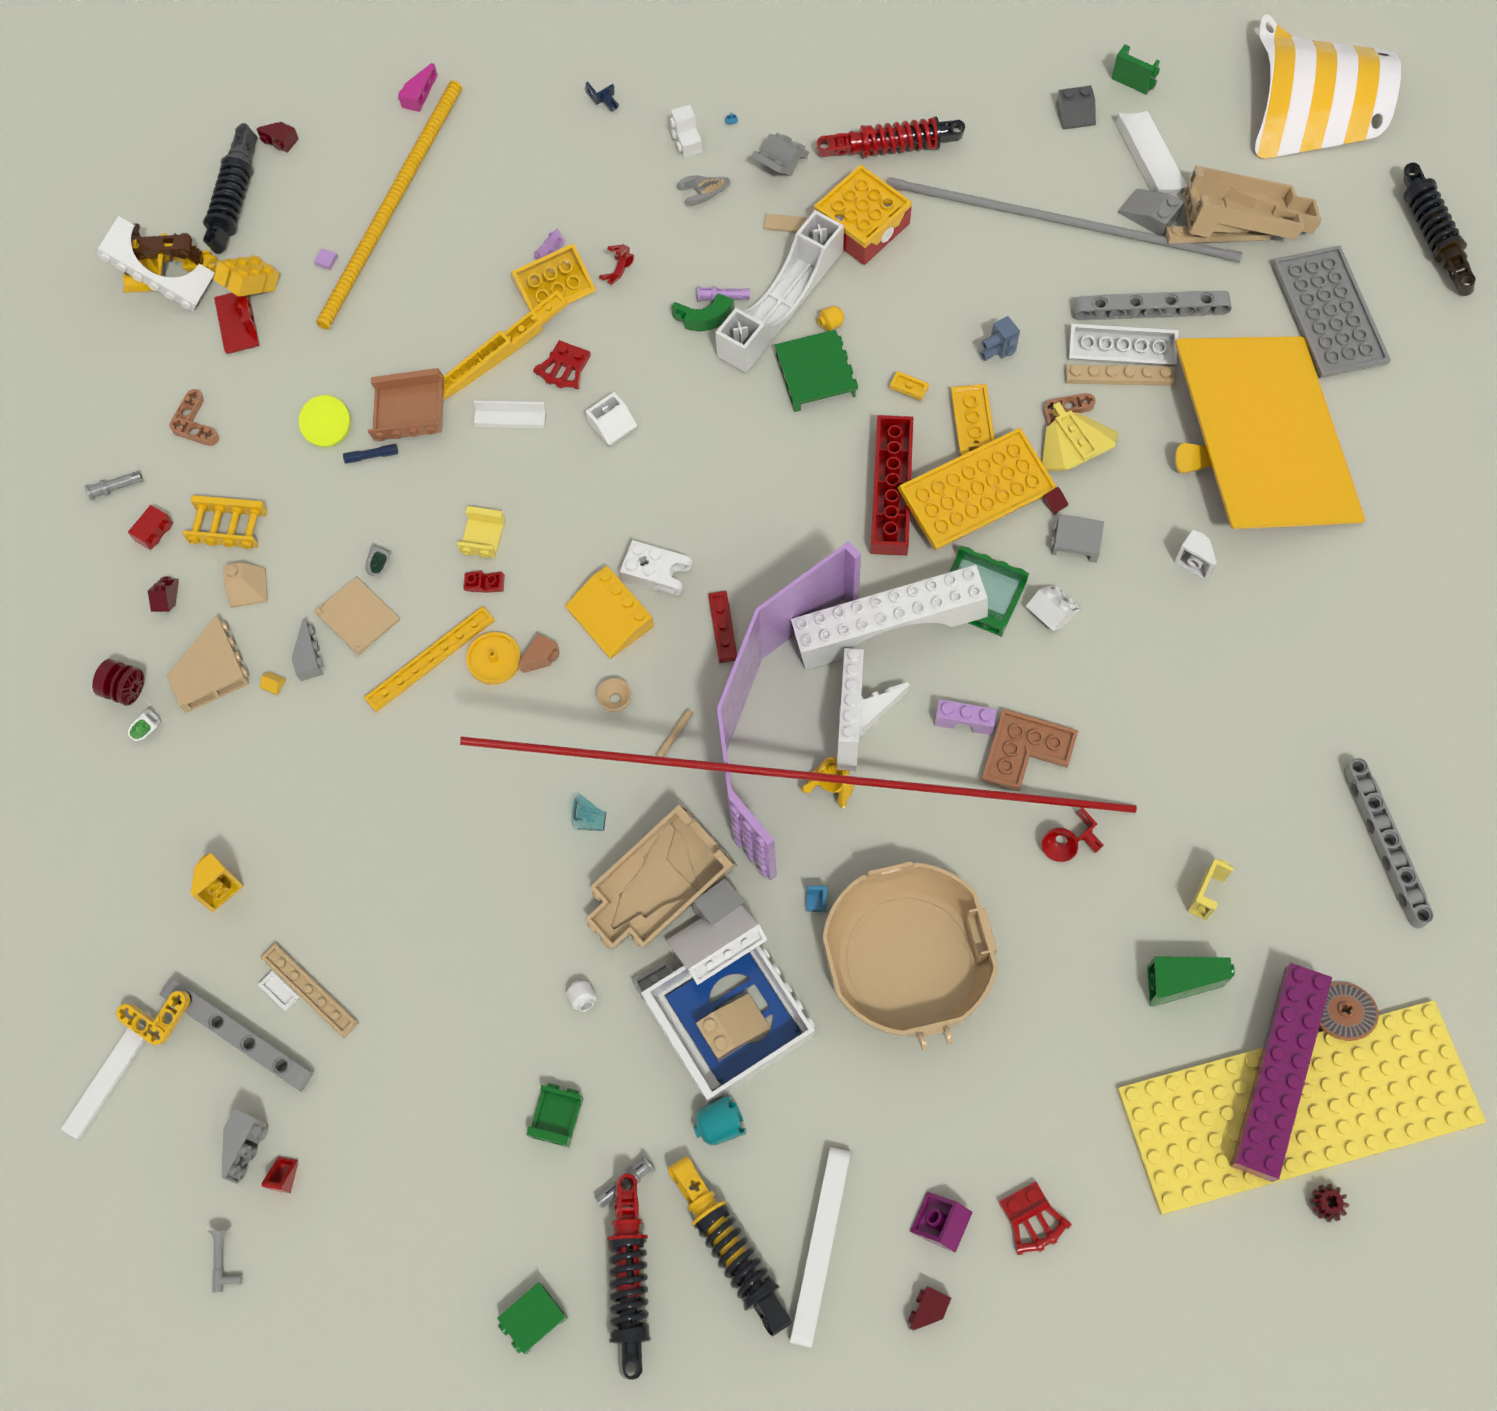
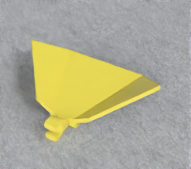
(1074, 440)

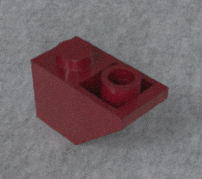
(278, 135)
(163, 594)
(930, 1309)

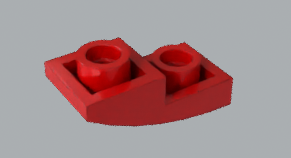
(485, 583)

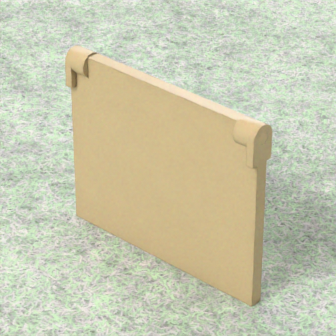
(357, 615)

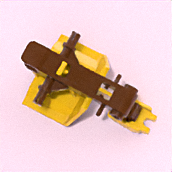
(156, 250)

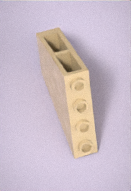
(208, 668)

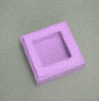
(326, 259)

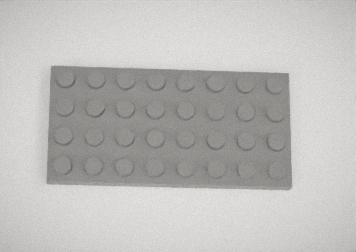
(1331, 311)

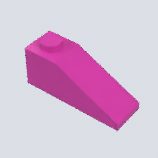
(417, 89)

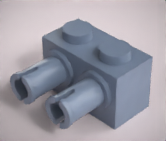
(1002, 340)

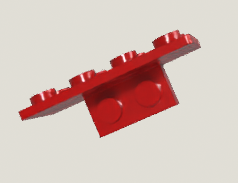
(236, 322)

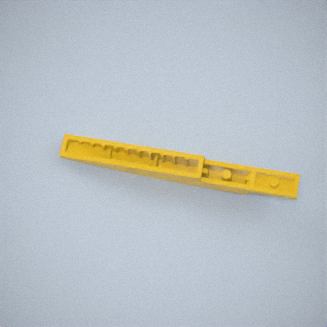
(502, 345)

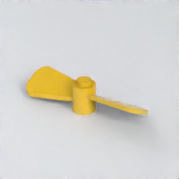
(1191, 458)

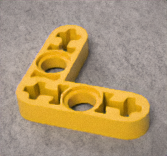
(158, 1024)

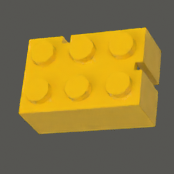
(246, 275)

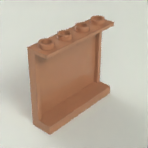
(407, 404)

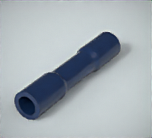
(382, 451)

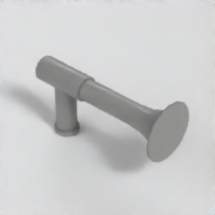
(218, 1278)

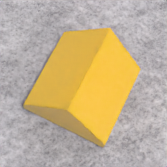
(272, 682)

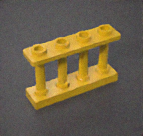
(219, 507)

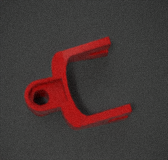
(625, 260)

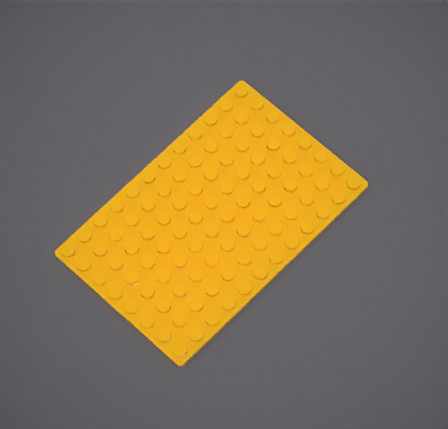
(1268, 432)

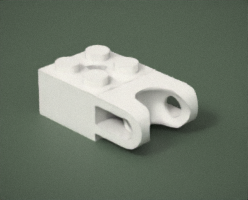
(653, 567)

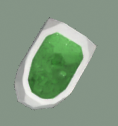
(143, 725)

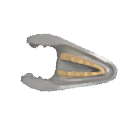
(705, 186)

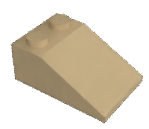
(732, 1027)

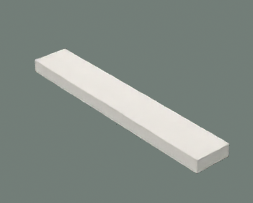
(103, 1084)

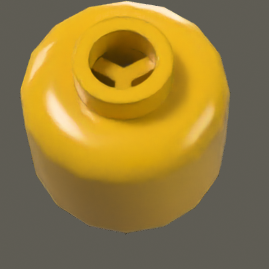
(830, 318)

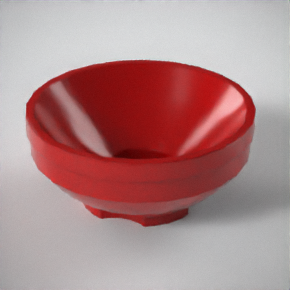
(1060, 851)

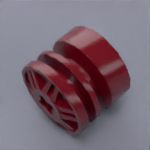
(118, 682)

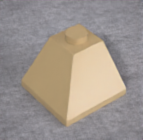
(245, 584)

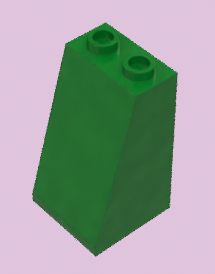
(1186, 976)

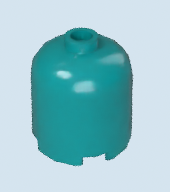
(719, 1121)

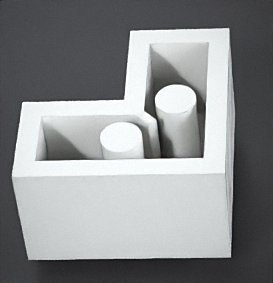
(685, 131)

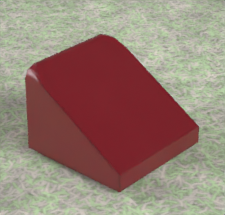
(1055, 500)

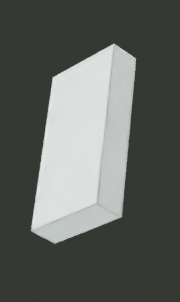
(279, 991)

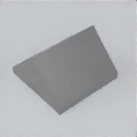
(717, 902)

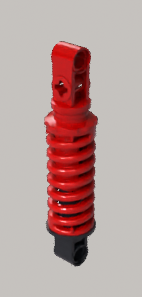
(891, 137)

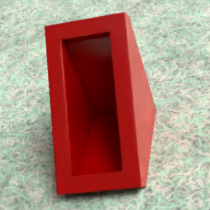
(281, 1175)

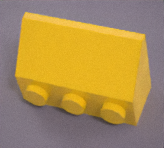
(213, 882)

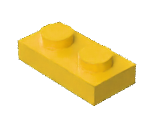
(909, 385)

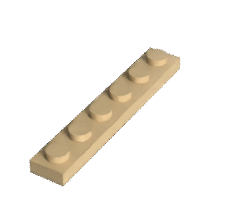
(1181, 234)
(1120, 375)

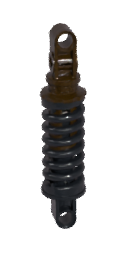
(1438, 227)

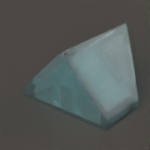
(586, 815)

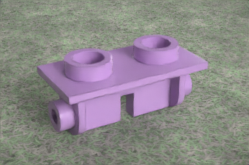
(551, 244)

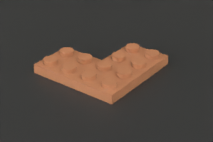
(1021, 738)

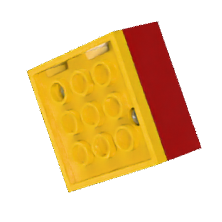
(869, 211)

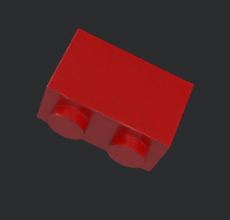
(150, 527)

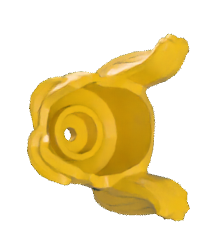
(829, 766)

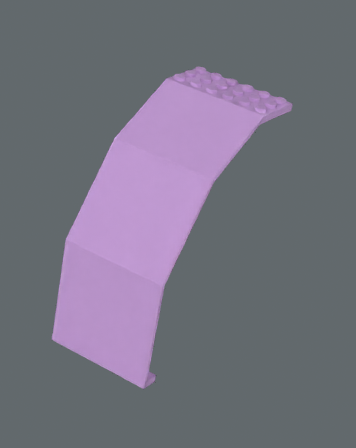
(817, 589)

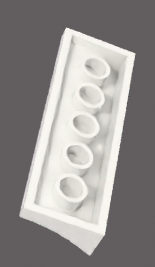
(1150, 153)
(1123, 345)

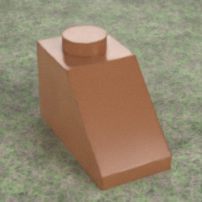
(539, 654)

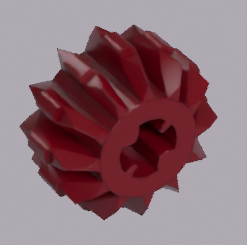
(1336, 1201)

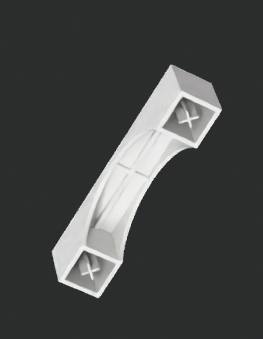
(751, 330)
(943, 599)

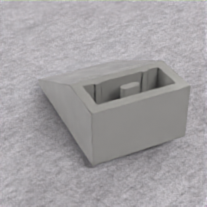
(240, 1144)

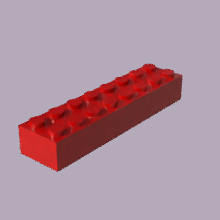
(892, 469)

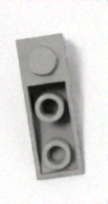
(305, 655)

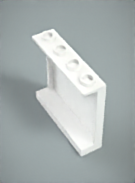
(711, 948)

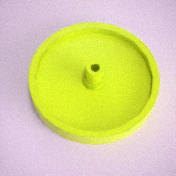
(325, 421)

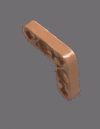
(1075, 400)
(187, 421)

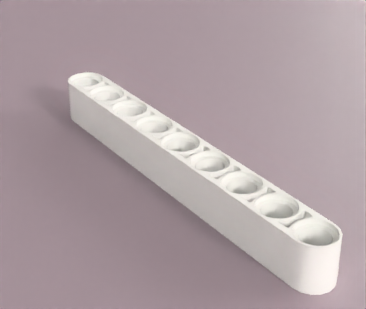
(820, 1248)

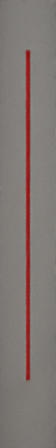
(695, 764)

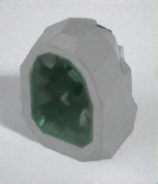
(377, 560)

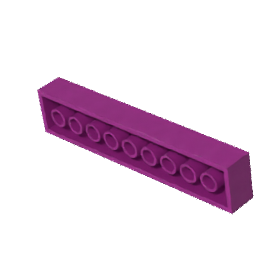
(1281, 1073)

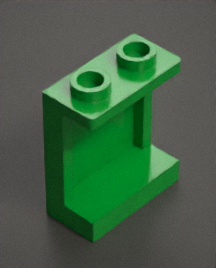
(1135, 72)
(556, 1115)
(531, 1318)

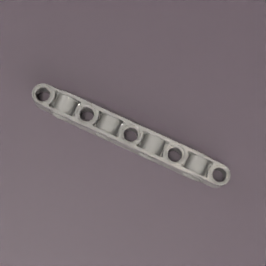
(1152, 305)
(1393, 856)
(241, 1037)

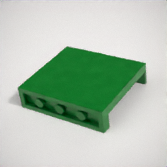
(815, 368)

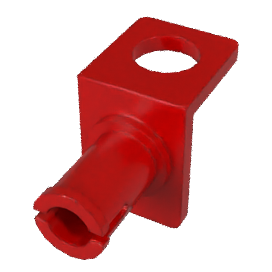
(1088, 836)

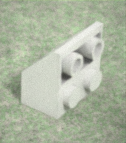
(610, 419)
(1053, 607)

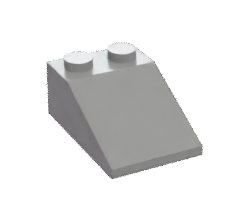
(1152, 210)

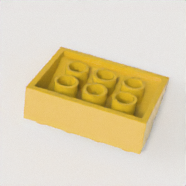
(556, 271)
(609, 612)

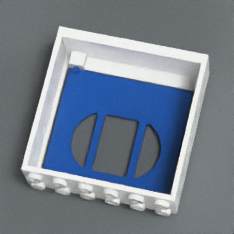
(693, 1003)

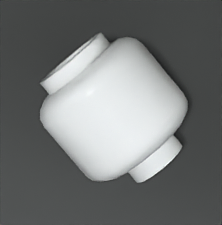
(581, 995)

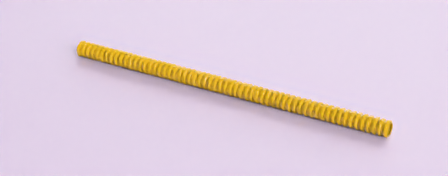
(388, 206)

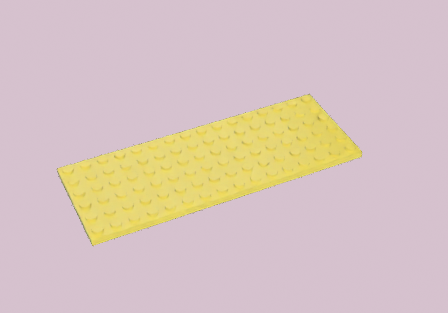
(1355, 1103)

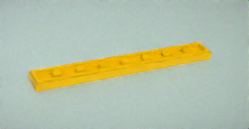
(429, 659)

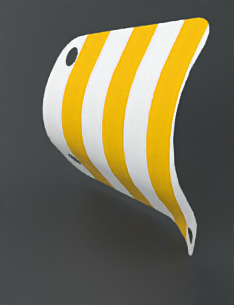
(1323, 93)

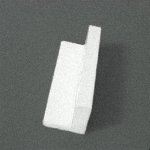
(509, 414)

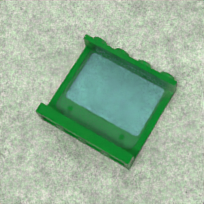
(1002, 586)

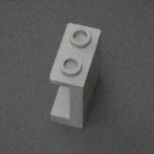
(1077, 536)

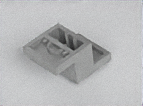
(781, 153)

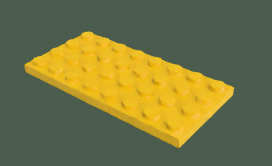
(977, 488)

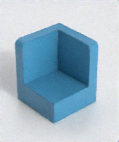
(816, 899)

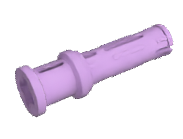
(711, 293)

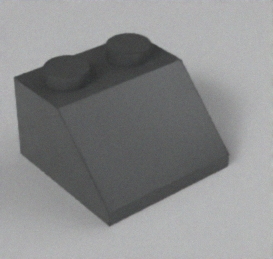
(1076, 107)

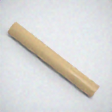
(674, 734)

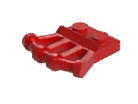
(567, 356)
(1025, 1205)

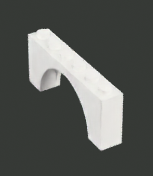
(118, 251)
(850, 709)

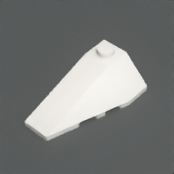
(878, 705)

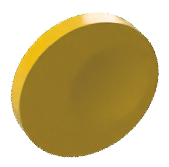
(493, 658)

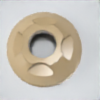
(614, 687)

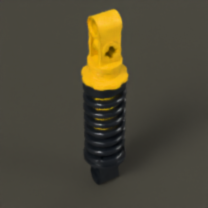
(713, 1223)

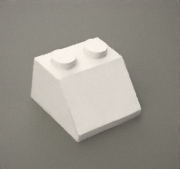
(1197, 555)

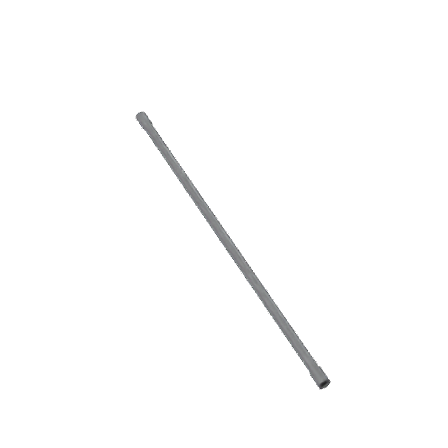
(1226, 254)

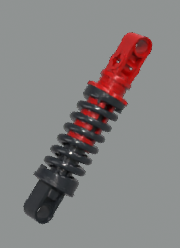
(628, 1278)

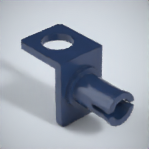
(603, 96)

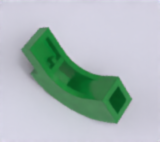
(705, 318)

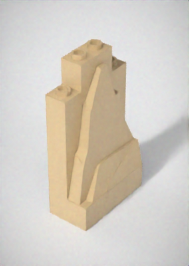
(1243, 203)
(657, 880)

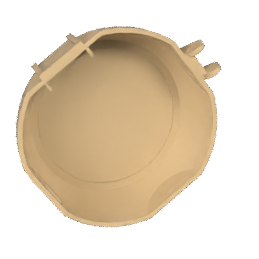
(910, 950)

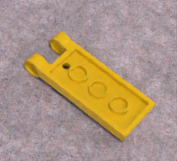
(972, 417)

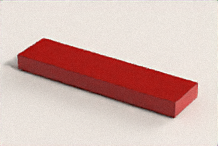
(722, 626)

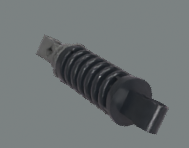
(230, 190)

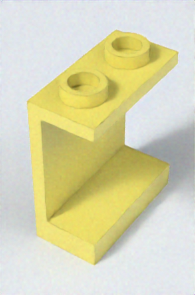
(482, 532)
(1201, 905)

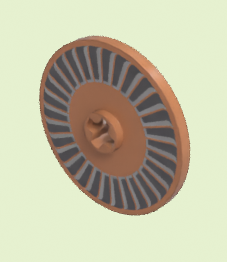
(1362, 1014)

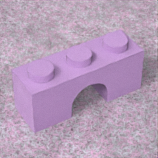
(954, 713)

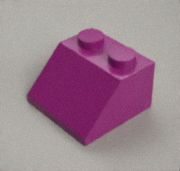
(941, 1221)

